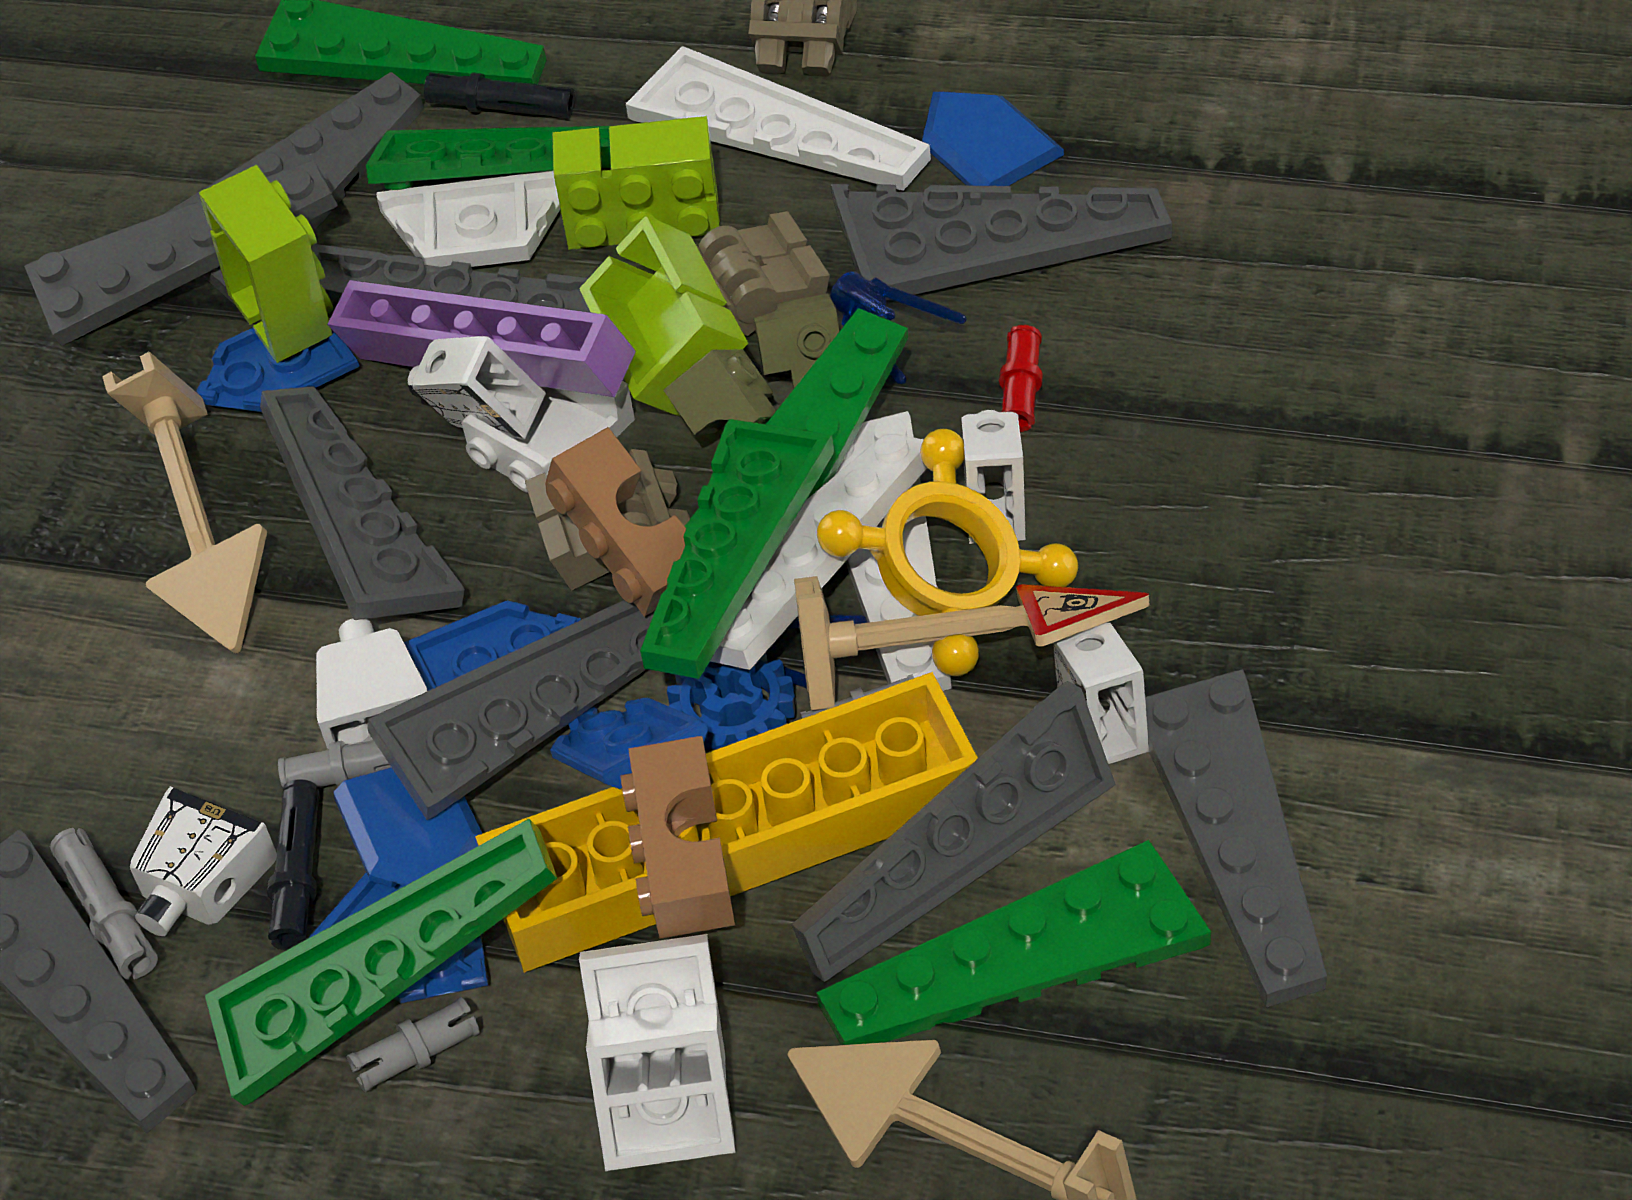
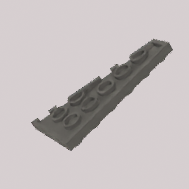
(337, 142)
(986, 232)

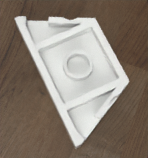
(474, 219)

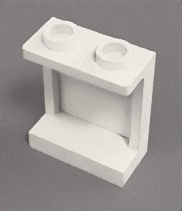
(559, 424)

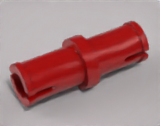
(1021, 375)

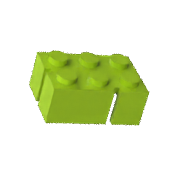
(654, 172)
(268, 261)
(666, 315)

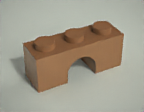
(588, 487)
(684, 878)

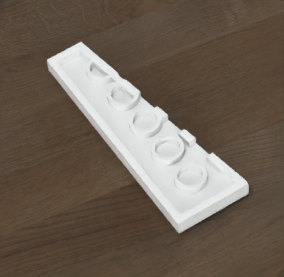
(776, 121)
(865, 489)
(863, 568)

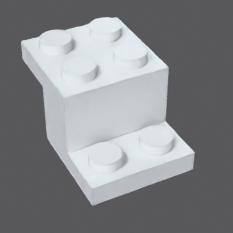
(656, 1052)

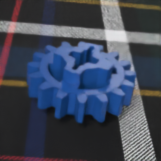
(734, 702)

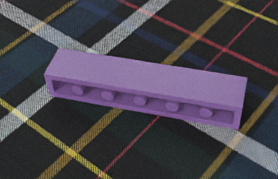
(548, 343)

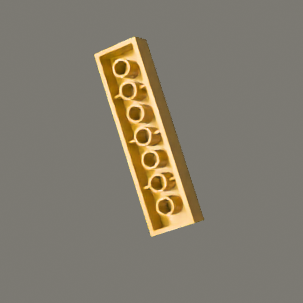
(778, 806)

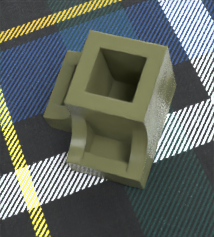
(796, 335)
(721, 389)

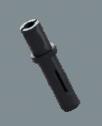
(481, 92)
(292, 883)

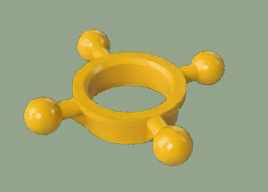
(943, 453)

